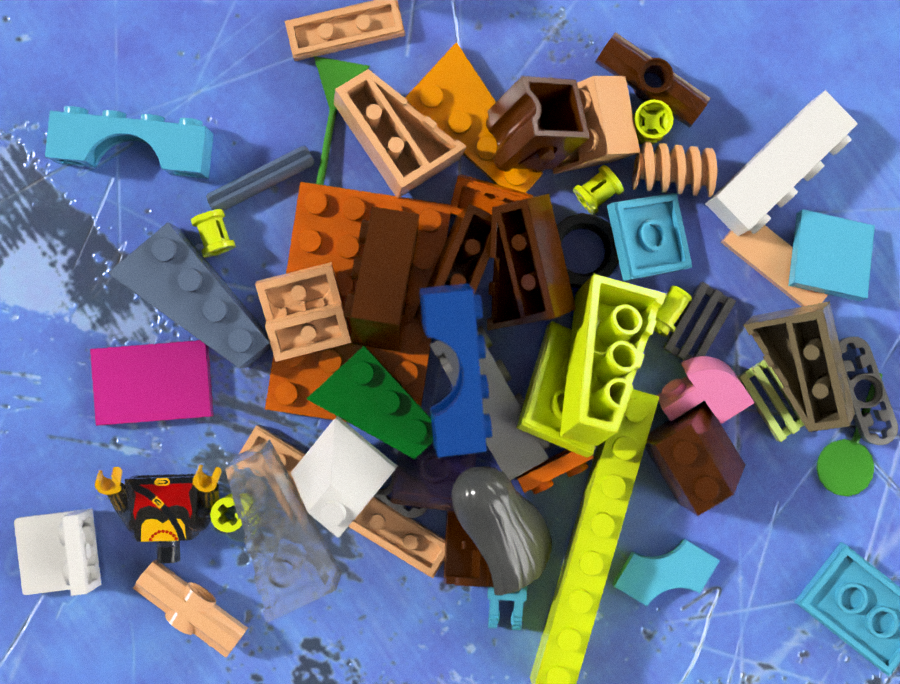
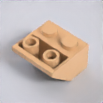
(608, 122)

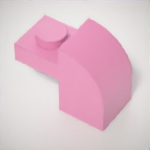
(707, 381)

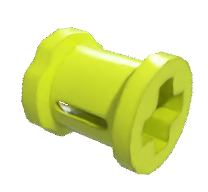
(598, 189)
(213, 233)
(219, 518)

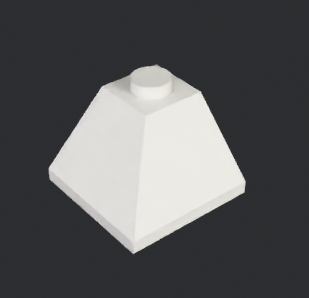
(340, 476)

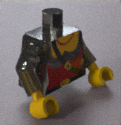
(163, 506)

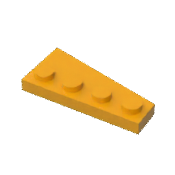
(459, 105)

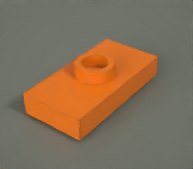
(482, 194)

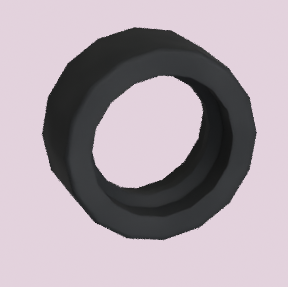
(604, 231)

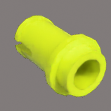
(671, 310)

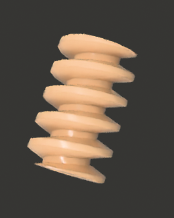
(675, 168)

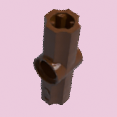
(627, 60)

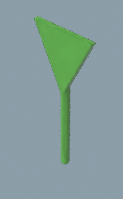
(332, 75)

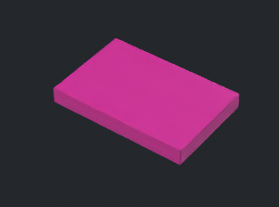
(151, 382)

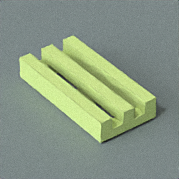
(791, 425)

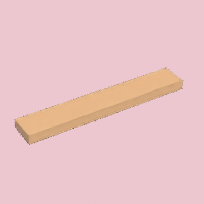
(377, 520)

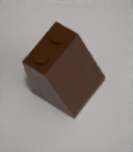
(696, 459)

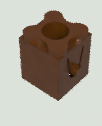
(537, 123)

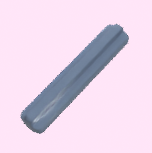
(261, 179)

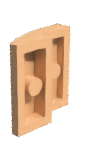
(303, 311)

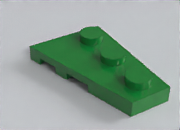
(376, 403)

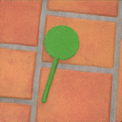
(845, 464)

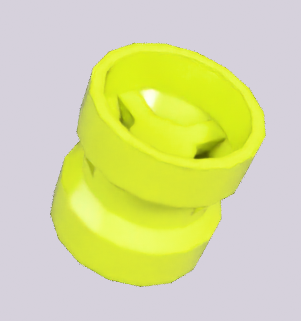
(656, 116)

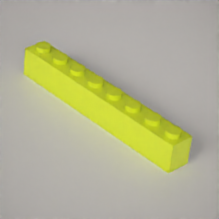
(593, 545)

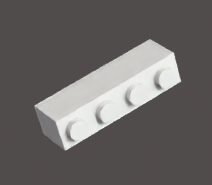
(781, 164)

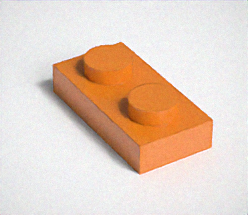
(541, 476)

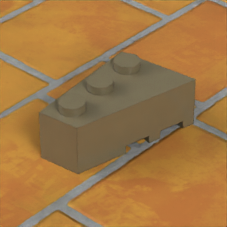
(808, 361)

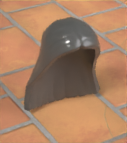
(503, 527)

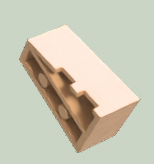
(394, 134)

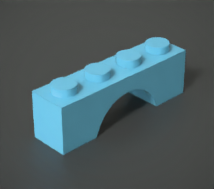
(84, 138)

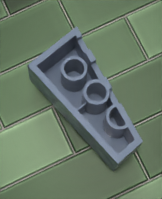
(190, 292)

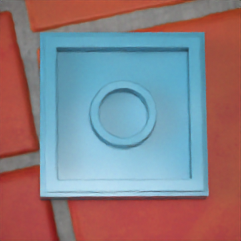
(649, 236)
(831, 255)

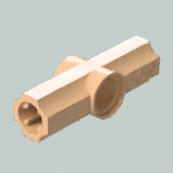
(190, 608)

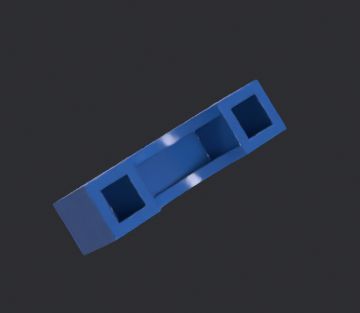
(458, 419)

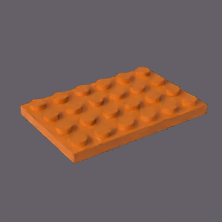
(327, 232)

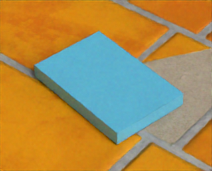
(857, 606)

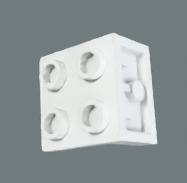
(58, 552)

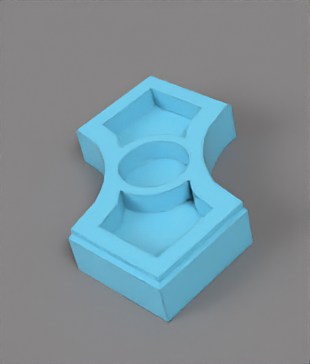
(649, 576)

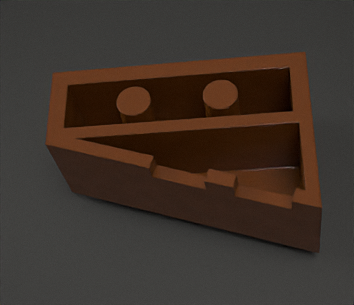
(528, 265)

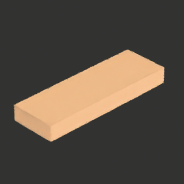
(344, 28)
(772, 259)

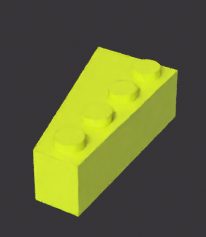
(604, 354)

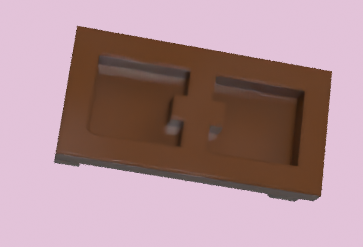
(463, 560)

